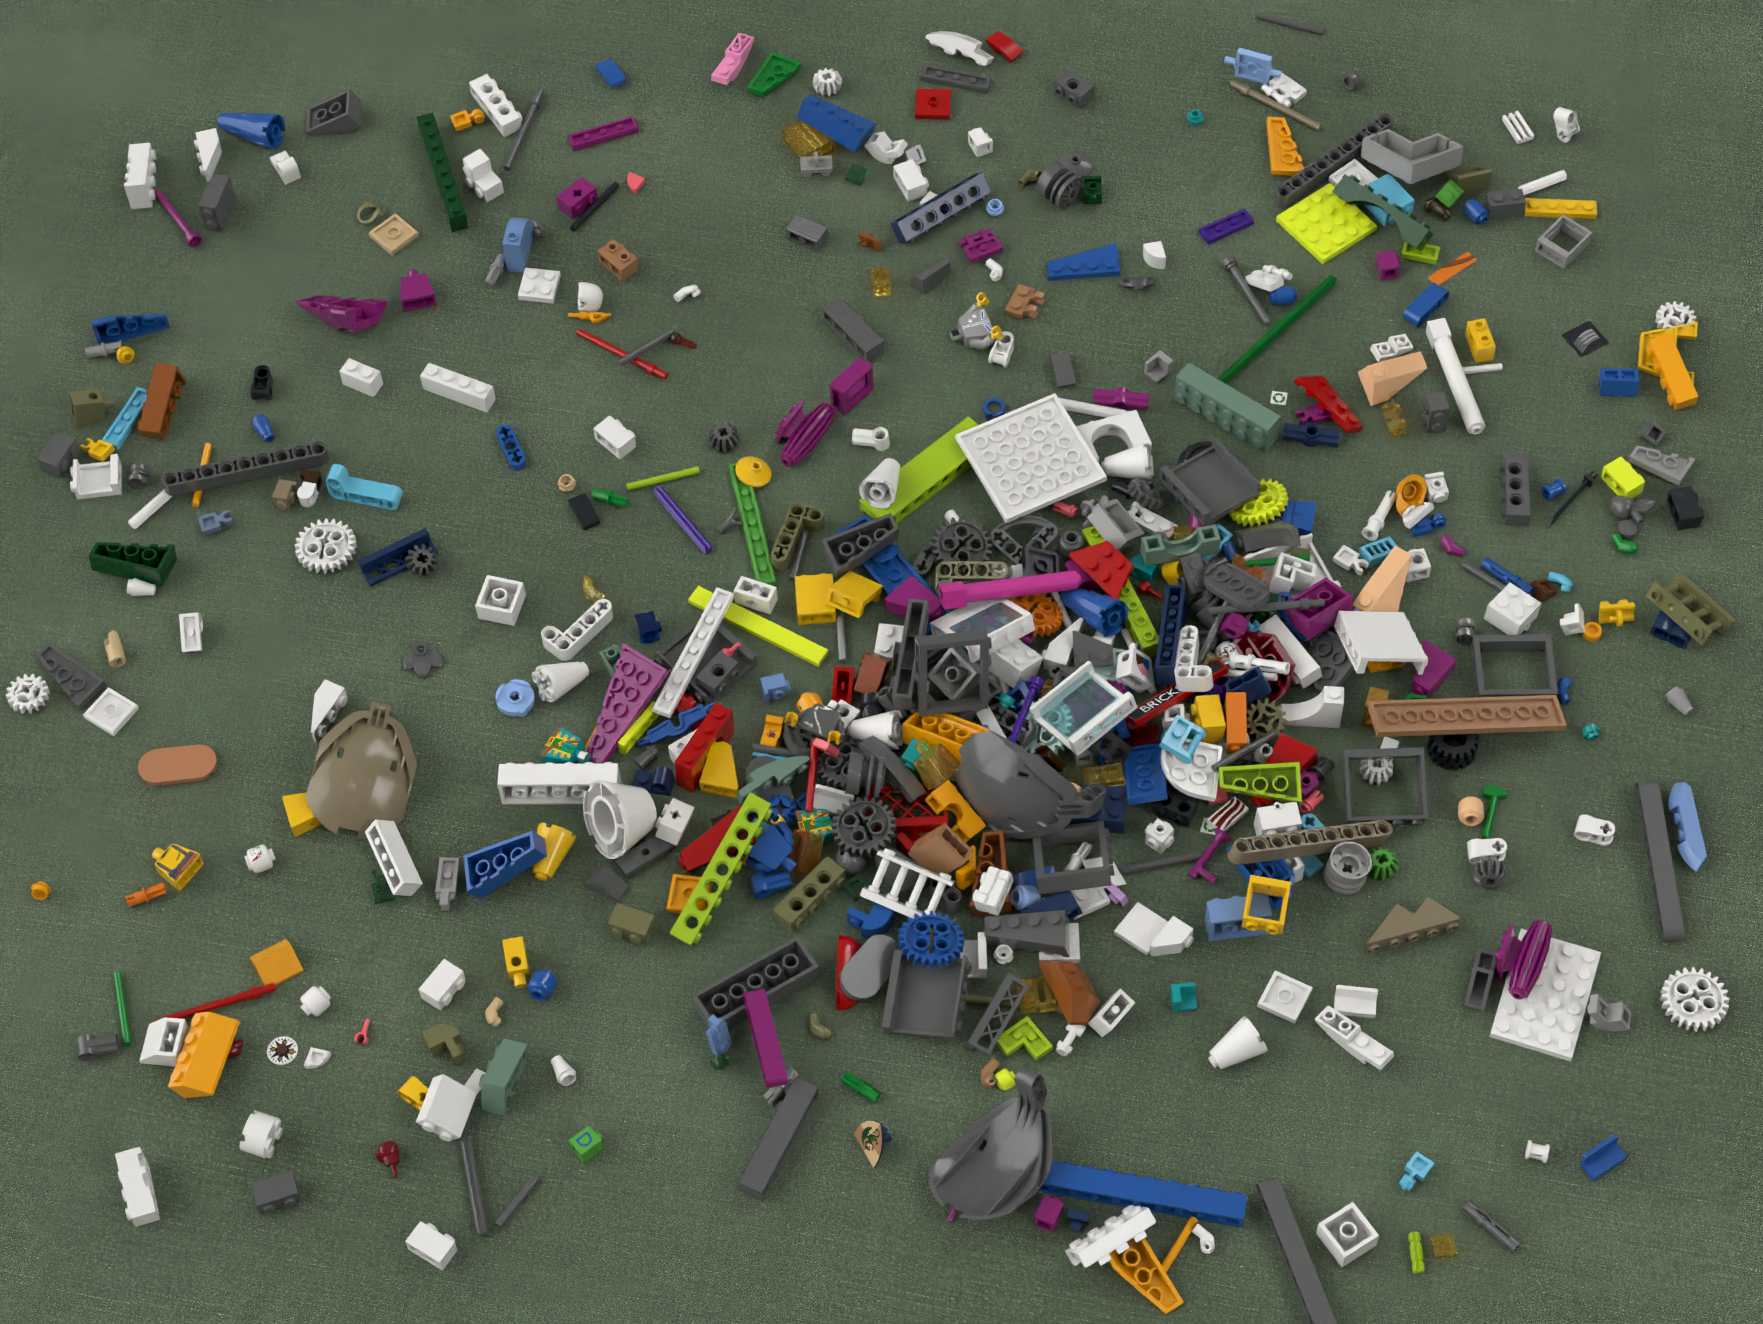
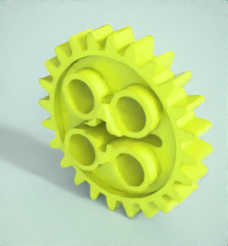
(1263, 507)

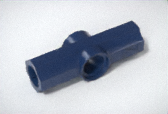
(1311, 434)

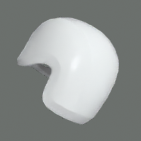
(591, 295)

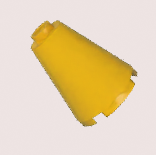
(558, 843)

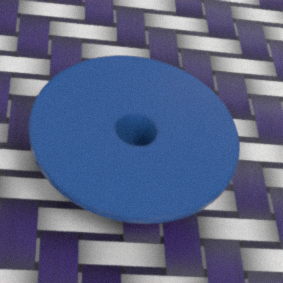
(887, 553)

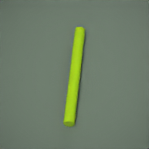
(663, 478)

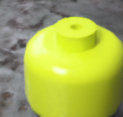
(1005, 1079)

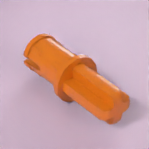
(146, 894)

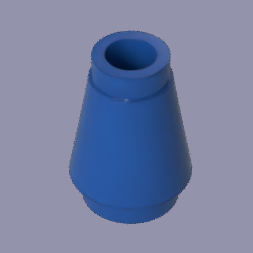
(262, 426)

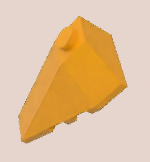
(1146, 1274)

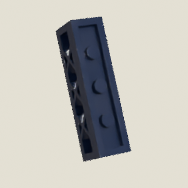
(393, 554)

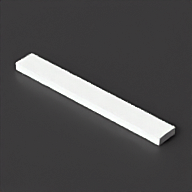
(693, 652)

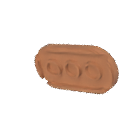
(177, 765)

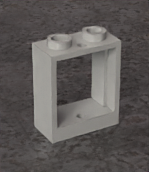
(1554, 252)
(1115, 524)

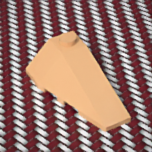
(1389, 376)
(1386, 585)

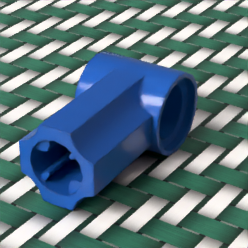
(764, 884)

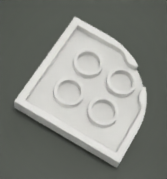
(1197, 777)

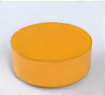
(1592, 631)

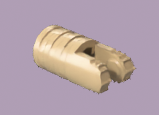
(114, 650)

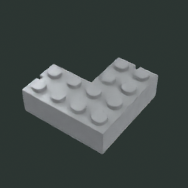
(1411, 159)

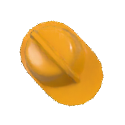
(1410, 492)

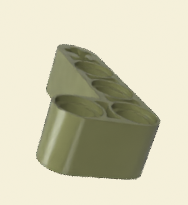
(798, 517)
(973, 573)

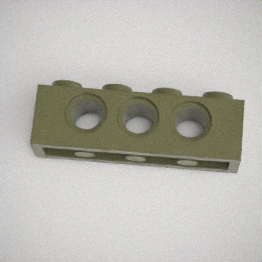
(825, 871)

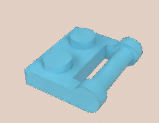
(1177, 735)

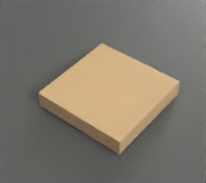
(393, 234)

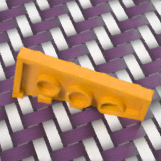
(1282, 149)

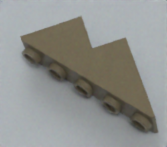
(1404, 926)

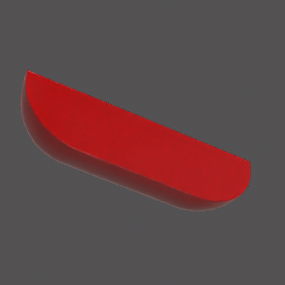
(846, 950)

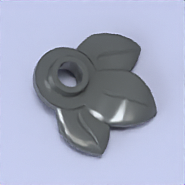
(422, 661)

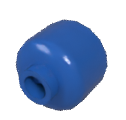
(542, 984)

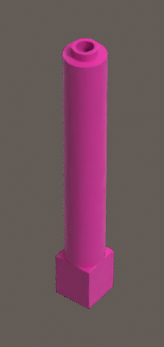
(959, 594)

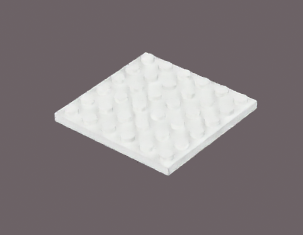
(1030, 458)

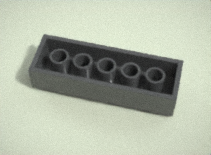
(778, 972)

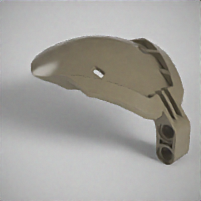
(360, 784)

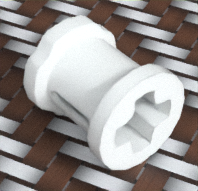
(1537, 1151)

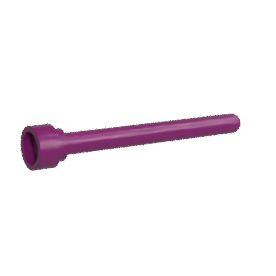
(192, 237)

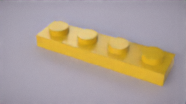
(1556, 208)

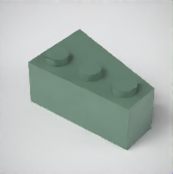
(501, 1075)

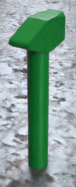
(1493, 793)

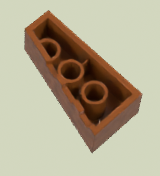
(160, 400)
(993, 854)

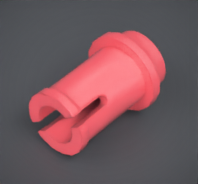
(1065, 509)
(1310, 802)

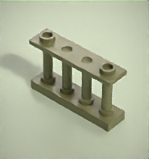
(1696, 599)

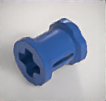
(1553, 489)

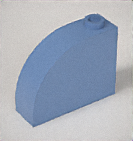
(517, 243)

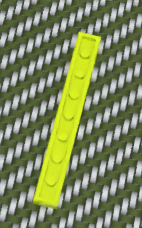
(764, 629)

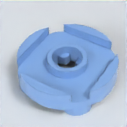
(519, 707)

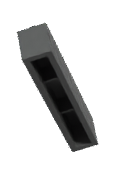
(915, 626)
(779, 1139)

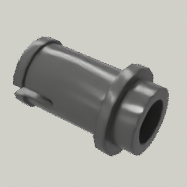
(646, 757)

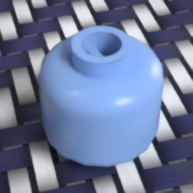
(1024, 896)

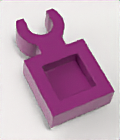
(1314, 414)

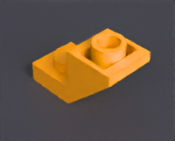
(966, 874)

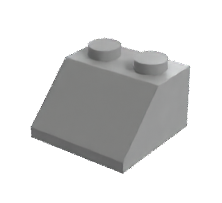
(955, 673)

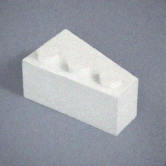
(137, 1187)

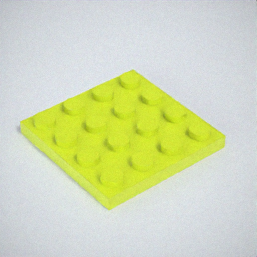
(1326, 224)

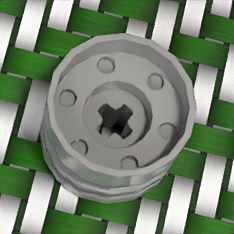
(1347, 868)

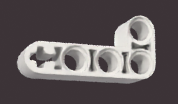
(599, 614)
(1188, 674)

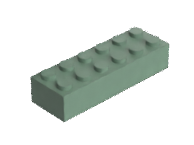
(1227, 407)

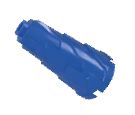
(254, 127)
(1098, 611)

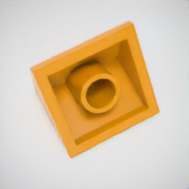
(277, 963)

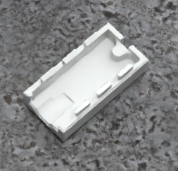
(1111, 1236)

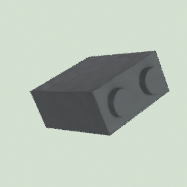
(217, 202)

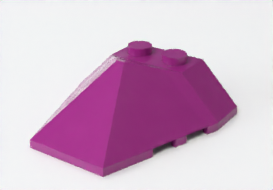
(344, 313)

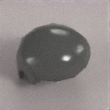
(849, 863)

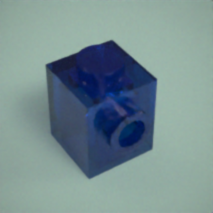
(648, 627)

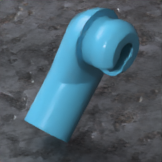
(1561, 579)

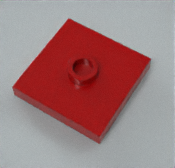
(933, 104)

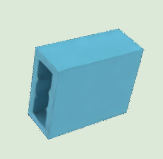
(1394, 193)

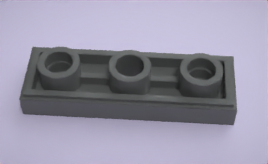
(636, 858)

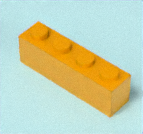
(1672, 372)

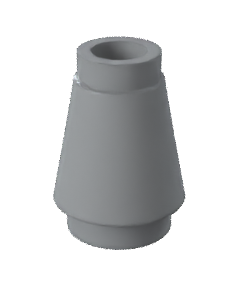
(1679, 700)

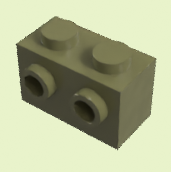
(631, 924)

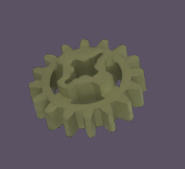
(1261, 708)

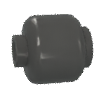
(1070, 542)

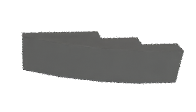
(896, 773)

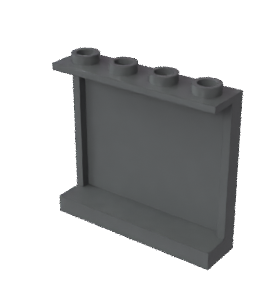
(1211, 483)
(722, 639)
(926, 1000)

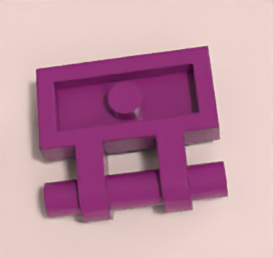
(981, 249)

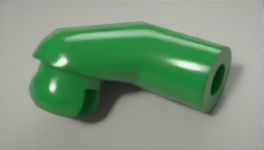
(1624, 546)

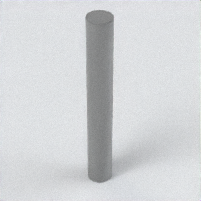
(841, 636)

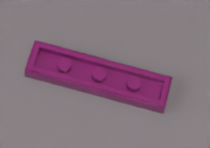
(603, 133)

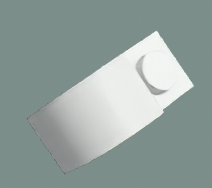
(884, 149)

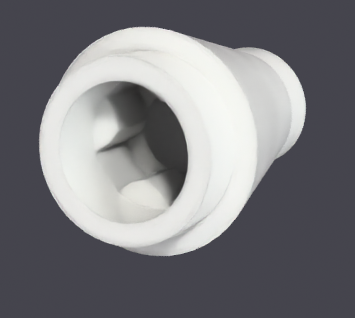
(140, 588)
(563, 1071)

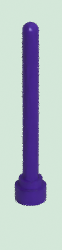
(1034, 685)

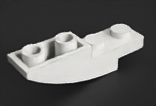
(956, 42)
(1352, 1039)

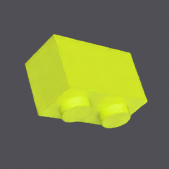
(1623, 478)

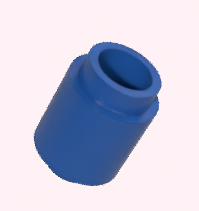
(1476, 211)
(1283, 295)

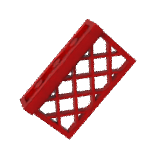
(909, 824)

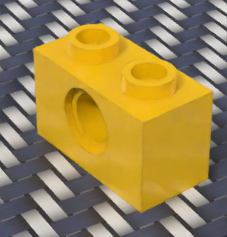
(1480, 340)

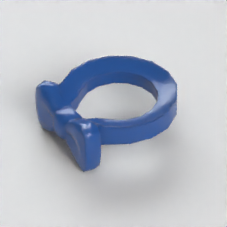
(989, 415)

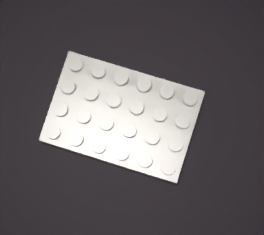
(1555, 1007)

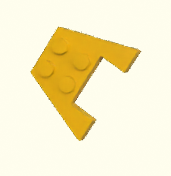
(1682, 332)

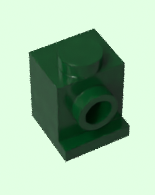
(1092, 190)

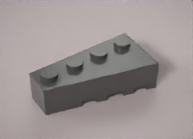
(856, 545)
(1031, 931)

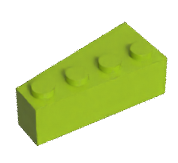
(1266, 781)

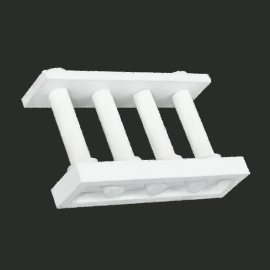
(891, 900)

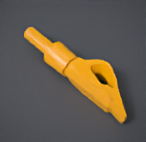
(595, 317)

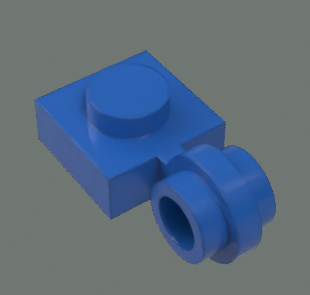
(1425, 525)

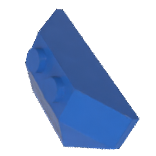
(1270, 869)

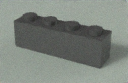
(853, 329)

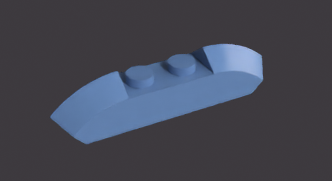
(1685, 816)

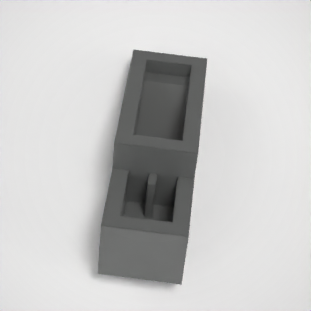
(1480, 979)

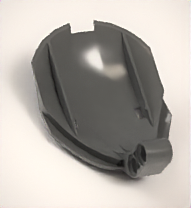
(1018, 803)
(1011, 1164)

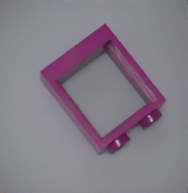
(851, 386)

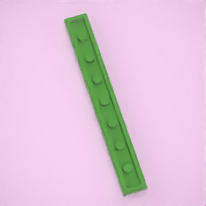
(753, 530)

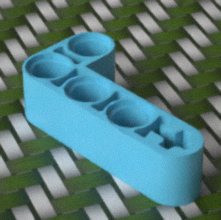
(362, 491)

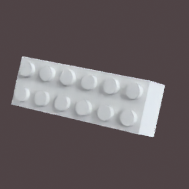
(551, 782)

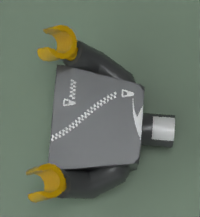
(819, 722)

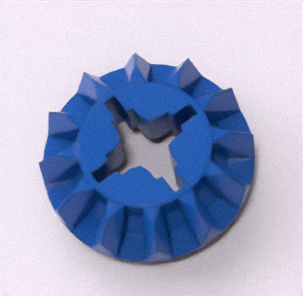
(788, 813)

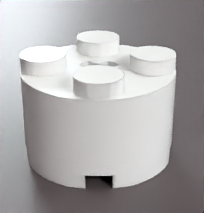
(260, 1134)

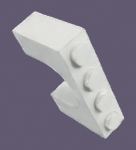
(1125, 426)

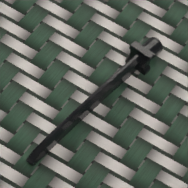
(1588, 479)

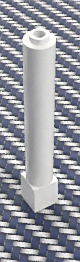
(1440, 340)

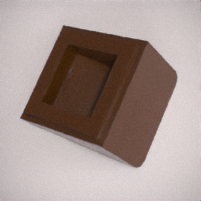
(1542, 590)

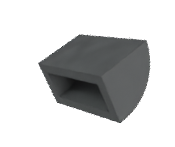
(931, 275)

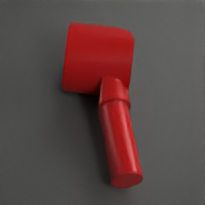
(1145, 587)

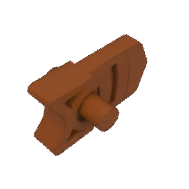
(868, 240)

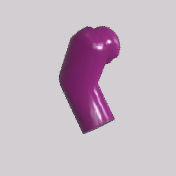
(1450, 547)

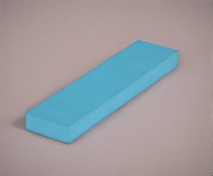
(126, 419)

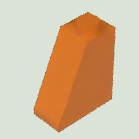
(1235, 721)

